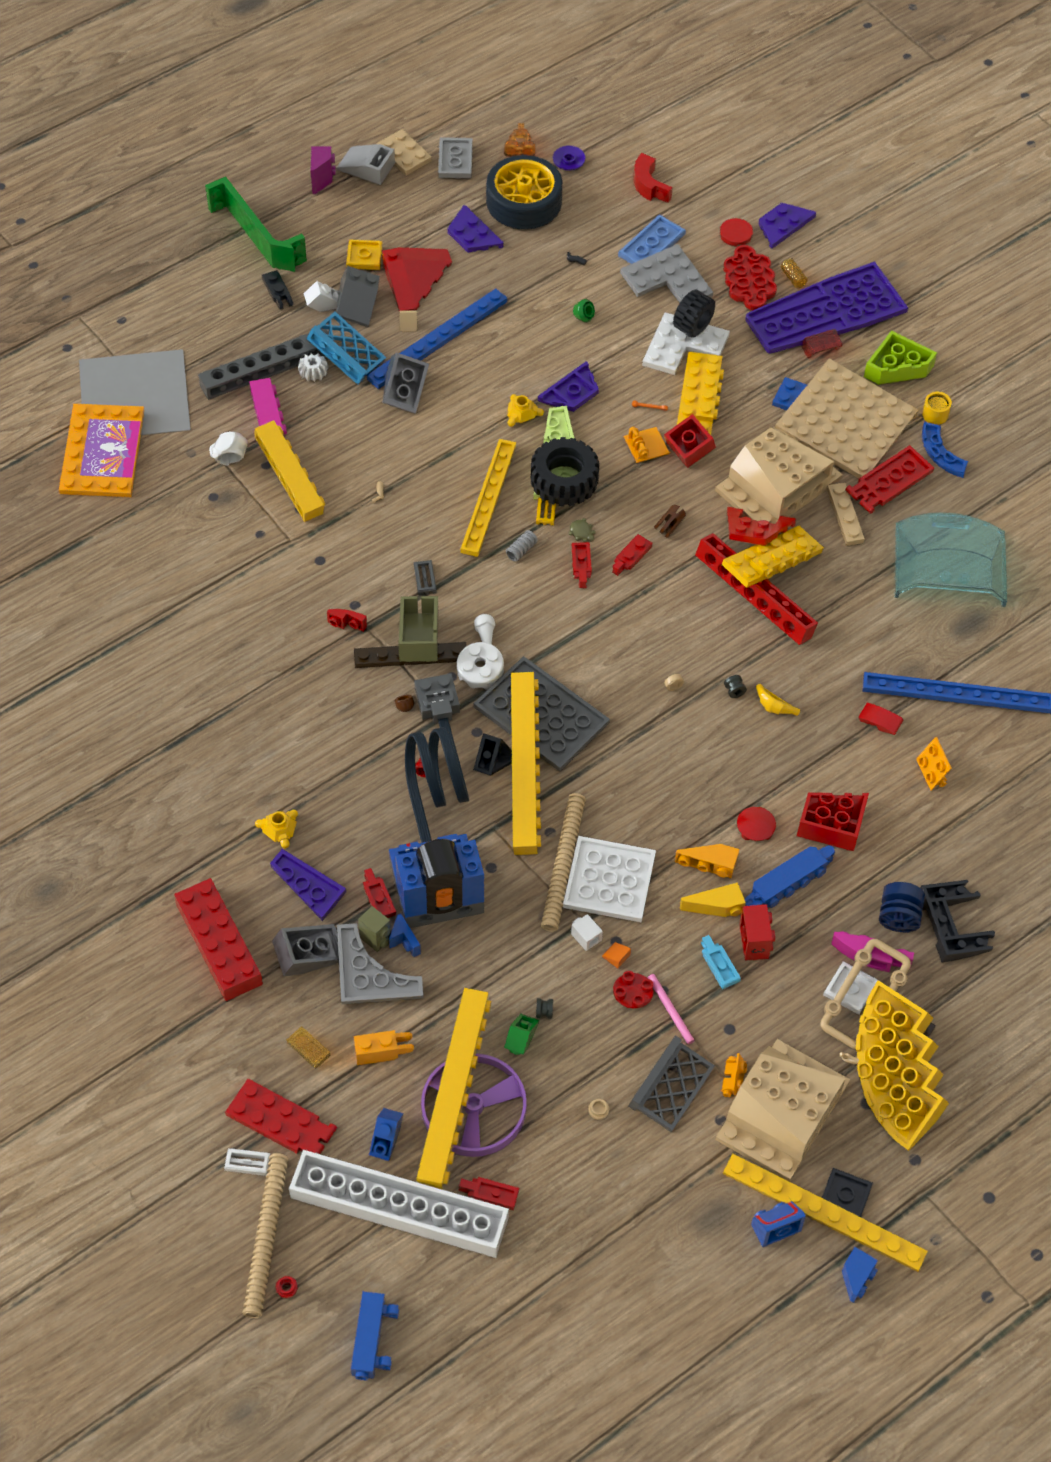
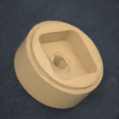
(674, 682)

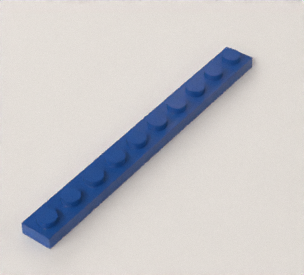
(444, 333)
(957, 692)

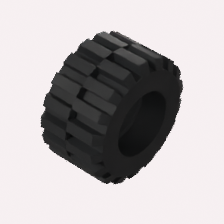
(694, 313)

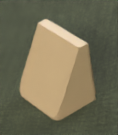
(408, 321)

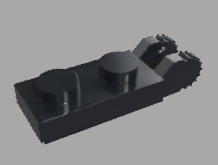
(277, 288)

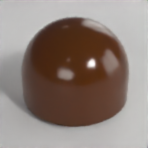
(404, 702)

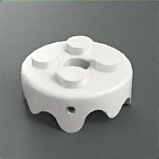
(483, 676)

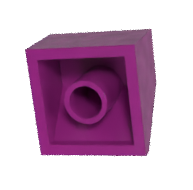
(322, 167)

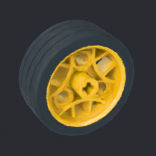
(524, 192)

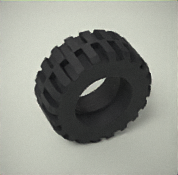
(564, 489)

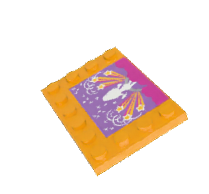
(102, 450)

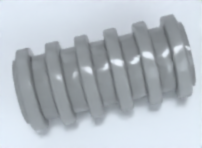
(521, 545)

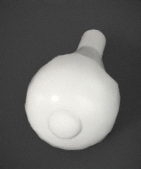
(484, 626)

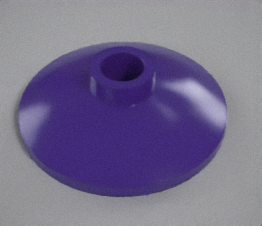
(569, 158)

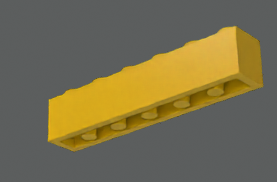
(289, 471)

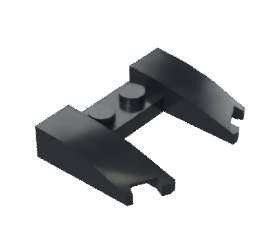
(950, 944)

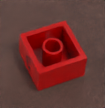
(690, 440)
(756, 932)

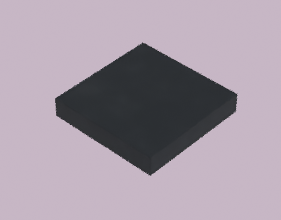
(847, 1191)

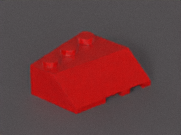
(833, 818)

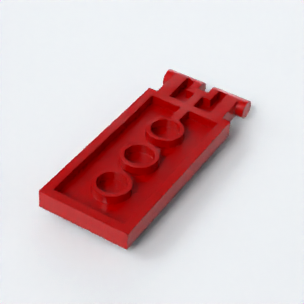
(890, 479)
(279, 1119)

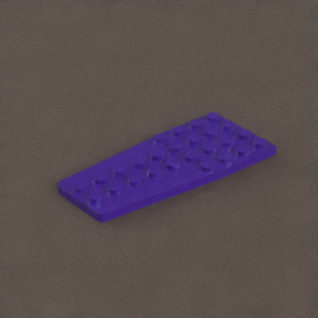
(839, 302)

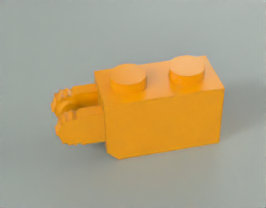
(381, 1046)

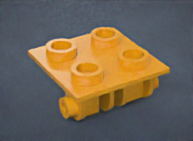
(645, 444)
(934, 764)

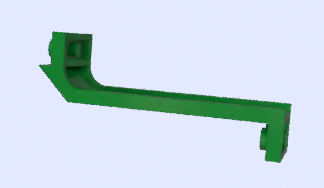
(279, 254)

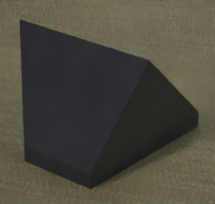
(492, 755)

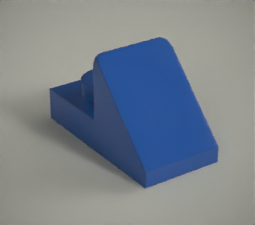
(403, 934)

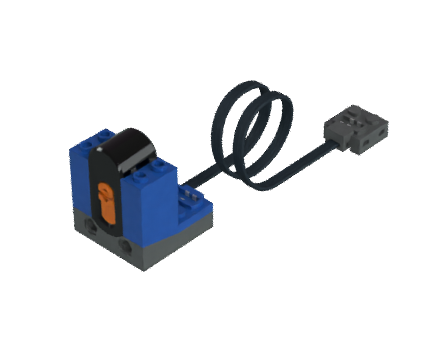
(442, 875)

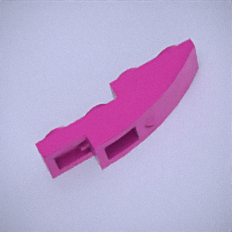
(850, 944)

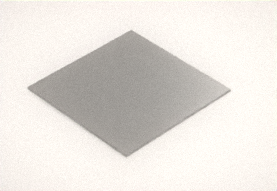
(144, 380)

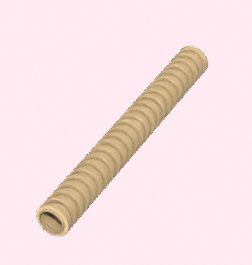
(563, 862)
(266, 1235)

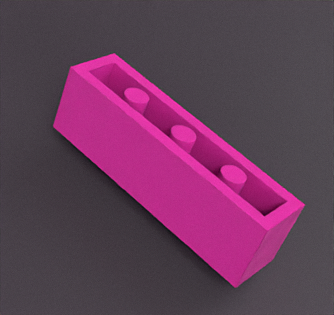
(265, 403)

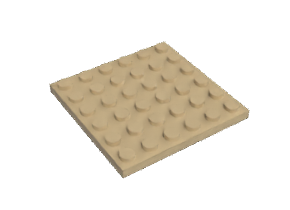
(846, 419)

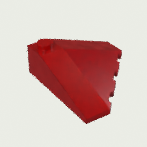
(413, 272)

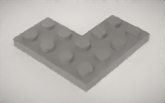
(667, 268)

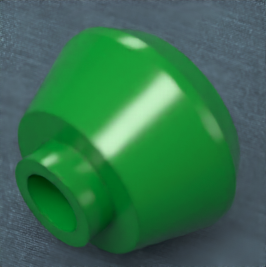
(584, 310)

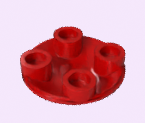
(756, 824)
(633, 990)

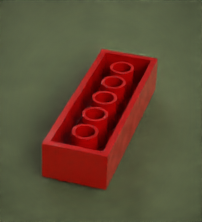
(218, 939)

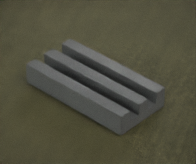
(426, 589)

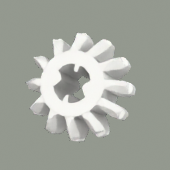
(313, 367)

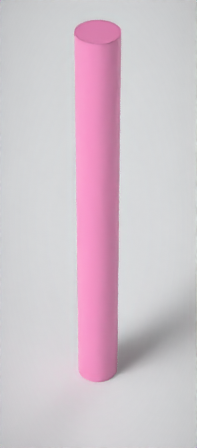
(671, 1010)

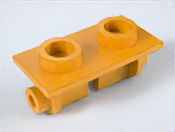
(735, 1068)

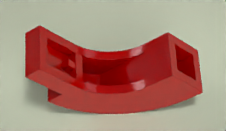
(646, 184)

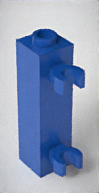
(368, 1335)

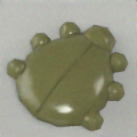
(582, 530)

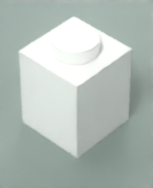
(586, 932)

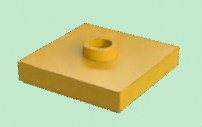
(364, 254)

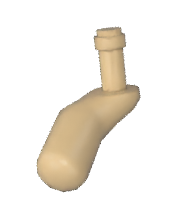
(379, 488)
(849, 1058)

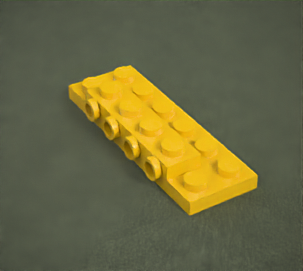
(701, 388)
(780, 554)

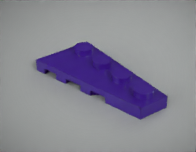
(310, 885)

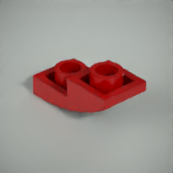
(342, 617)
(882, 718)

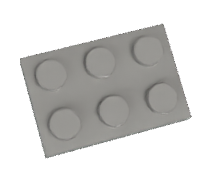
(455, 158)

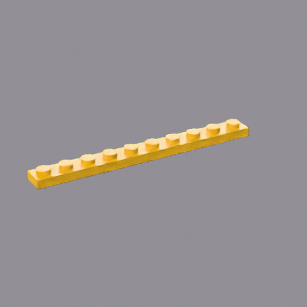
(826, 1212)

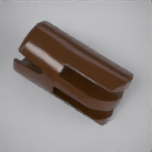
(671, 518)

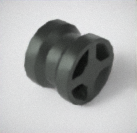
(735, 686)
(544, 1008)

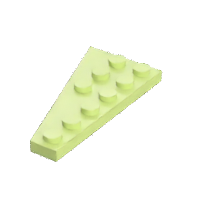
(559, 426)

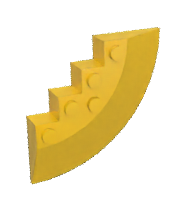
(896, 1065)

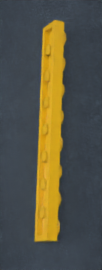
(488, 498)

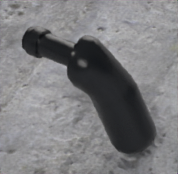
(578, 259)

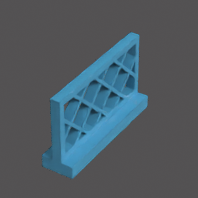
(339, 354)

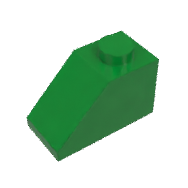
(521, 1034)

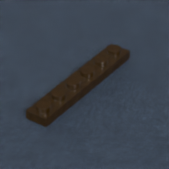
(390, 655)

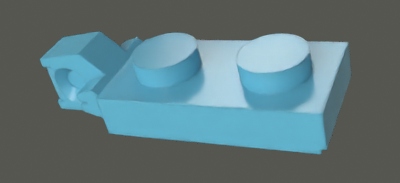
(719, 963)

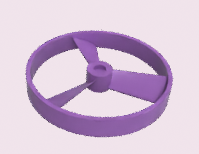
(503, 1091)

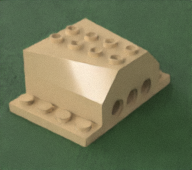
(776, 477)
(781, 1109)

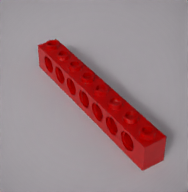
(762, 595)

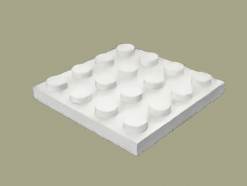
(609, 879)

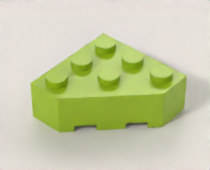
(899, 360)

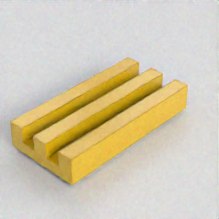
(545, 521)

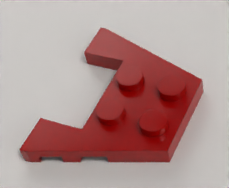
(753, 531)

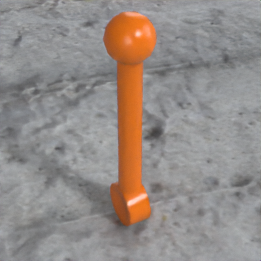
(663, 407)

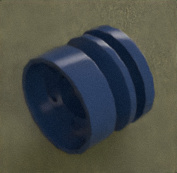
(901, 907)

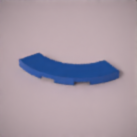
(934, 447)

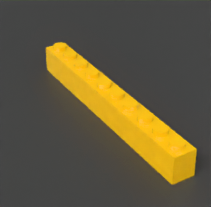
(524, 763)
(453, 1089)

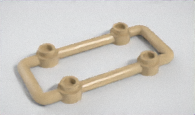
(862, 958)

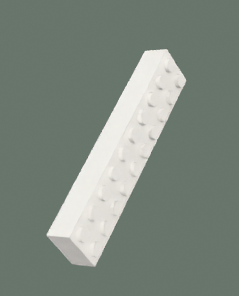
(399, 1203)

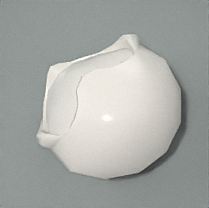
(229, 448)

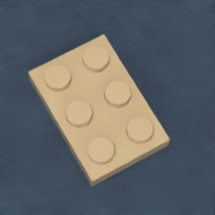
(408, 153)

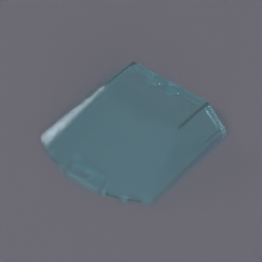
(950, 554)

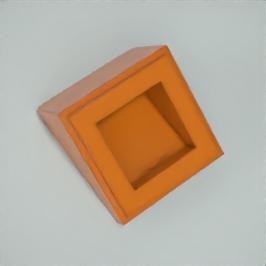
(617, 954)

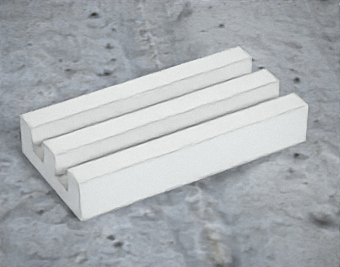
(246, 1169)

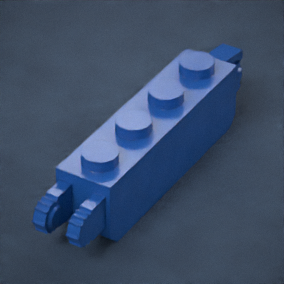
(790, 876)

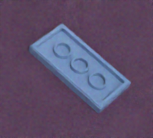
(652, 239)

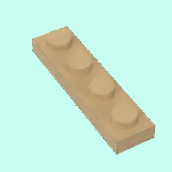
(845, 514)

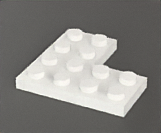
(671, 344)

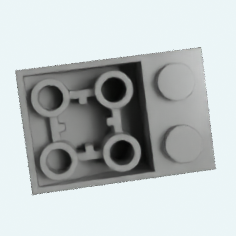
(368, 162)

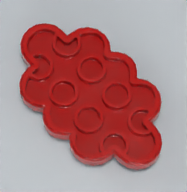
(749, 277)

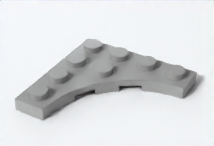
(364, 978)

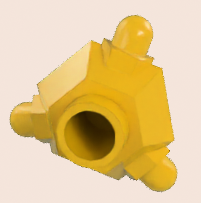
(522, 410)
(279, 826)

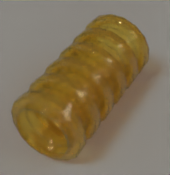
(794, 273)

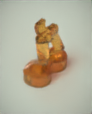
(514, 148)

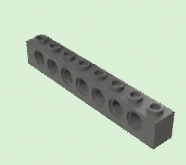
(256, 366)

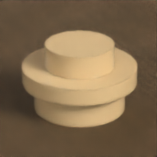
(598, 1109)

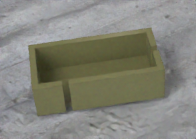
(418, 630)

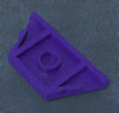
(783, 222)
(472, 232)
(571, 390)

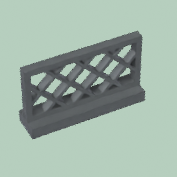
(654, 1079)

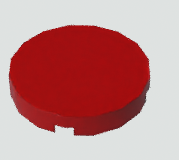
(736, 232)

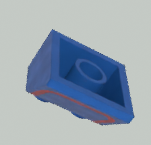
(778, 1223)

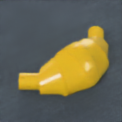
(773, 703)

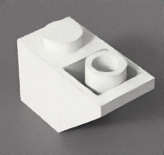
(321, 297)

